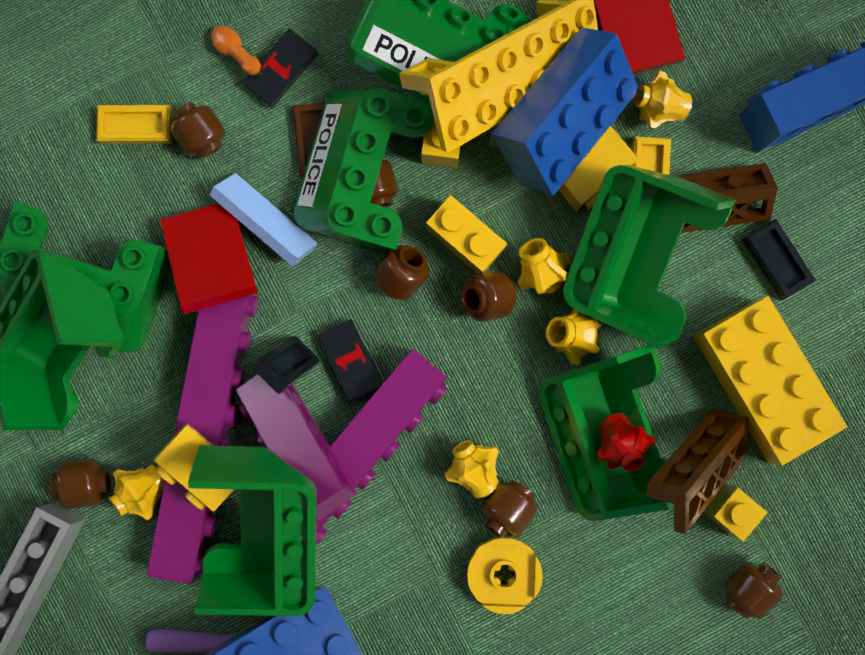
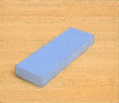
(263, 219)

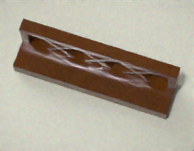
(745, 185)
(701, 466)

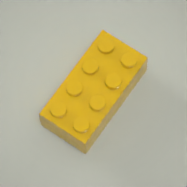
(770, 381)

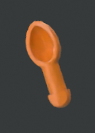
(229, 44)

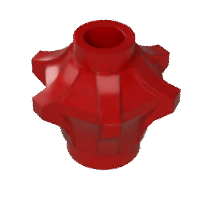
(623, 443)

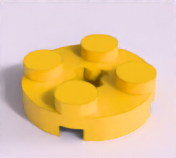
(518, 590)

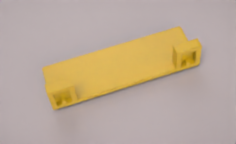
(489, 82)

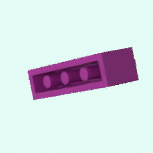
(294, 436)

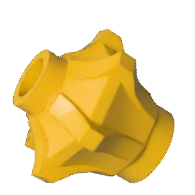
(662, 101)
(542, 266)
(574, 335)
(474, 468)
(137, 491)

